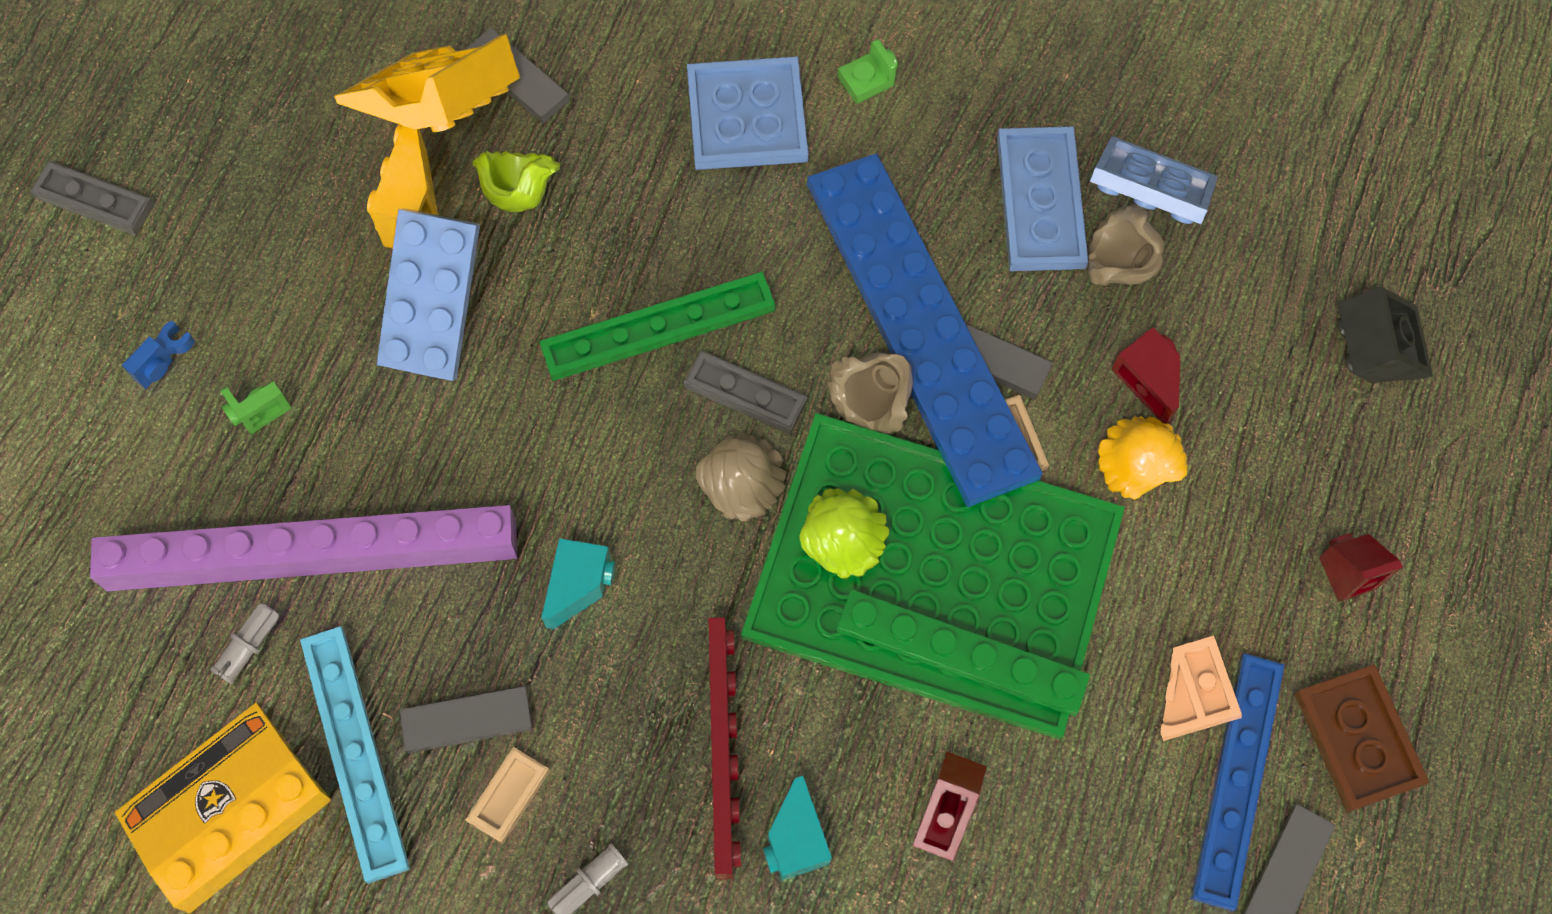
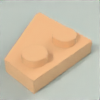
(1198, 690)

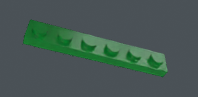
(657, 326)
(963, 653)

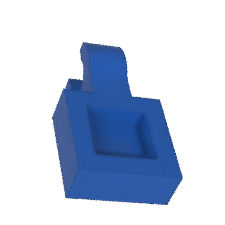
(153, 356)

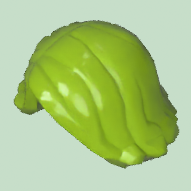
(514, 179)
(844, 532)

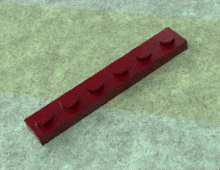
(724, 766)

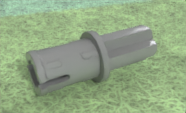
(245, 643)
(587, 881)

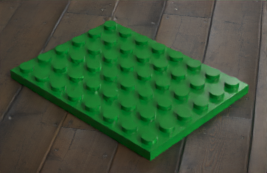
(1005, 568)

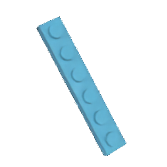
(354, 755)

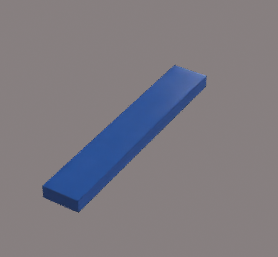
(1237, 784)

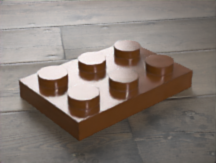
(1361, 738)

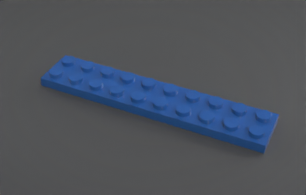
(924, 326)

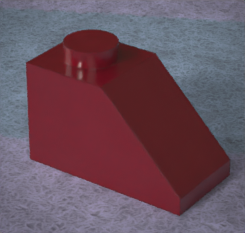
(1152, 373)
(1357, 565)
(950, 806)

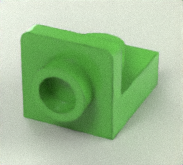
(869, 73)
(258, 409)

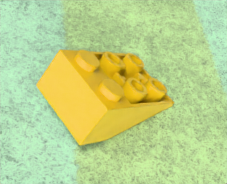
(403, 184)

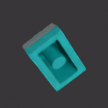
(576, 580)
(796, 836)

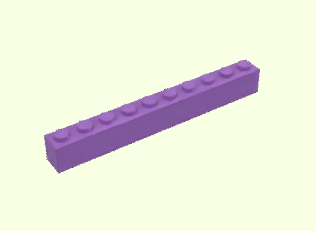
(304, 548)

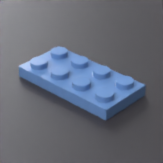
(1042, 199)
(428, 294)

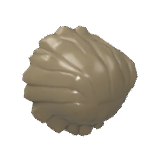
(1125, 248)
(872, 390)
(741, 476)

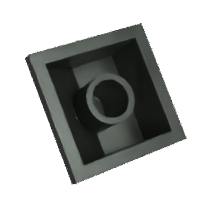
(1383, 337)

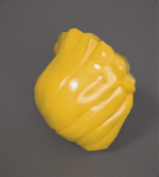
(1141, 456)

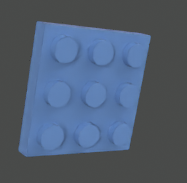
(747, 113)
(1154, 181)

